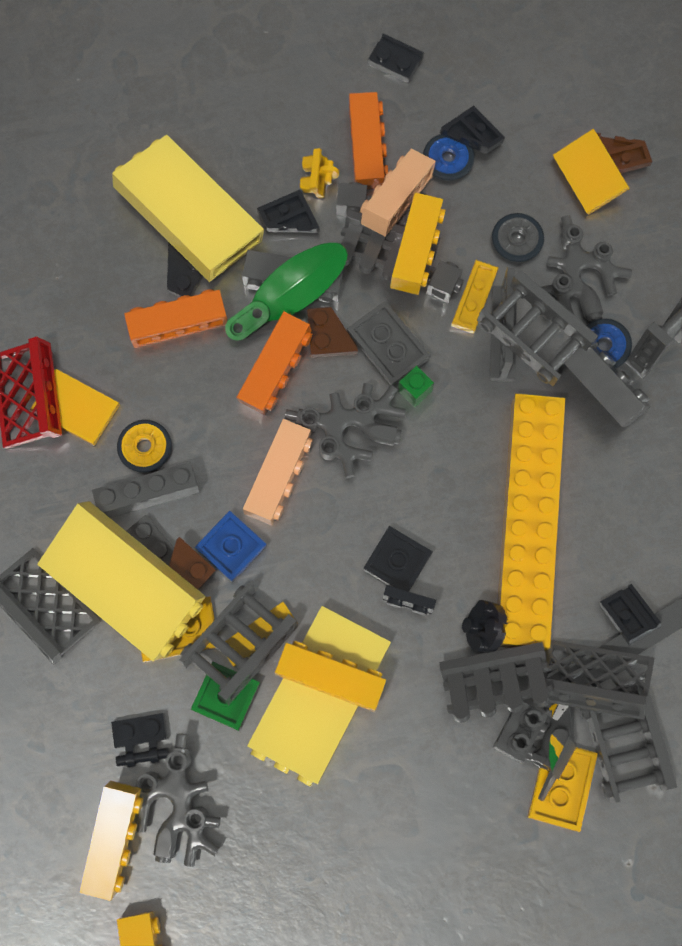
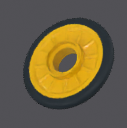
(148, 460)

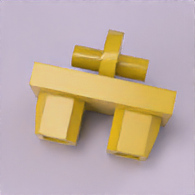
(321, 173)

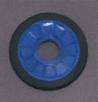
(449, 169)
(618, 336)

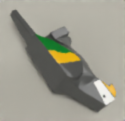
(556, 746)

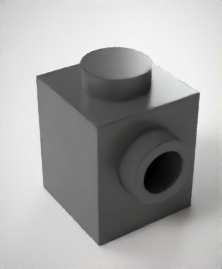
(351, 197)
(444, 281)

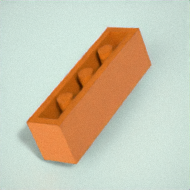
(366, 139)
(176, 318)
(274, 363)

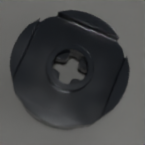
(485, 626)

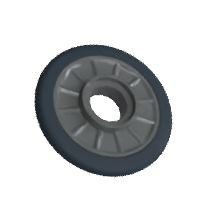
(508, 247)

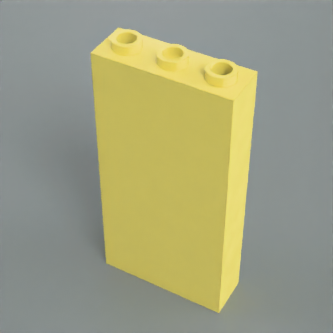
(187, 207)
(121, 581)
(305, 724)

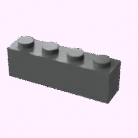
(261, 264)
(146, 490)

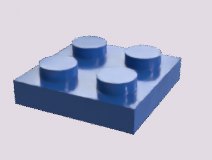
(230, 546)

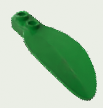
(291, 287)

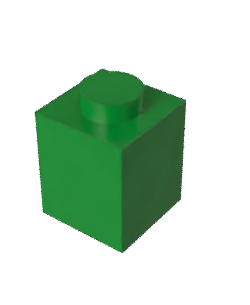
(415, 386)

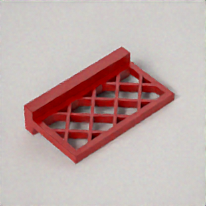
(42, 388)

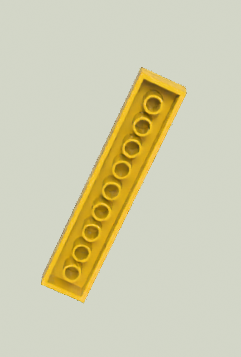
(531, 519)

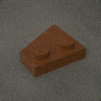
(626, 153)
(328, 334)
(190, 564)

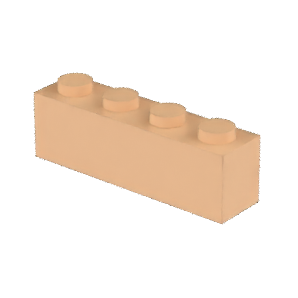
(397, 192)
(277, 472)

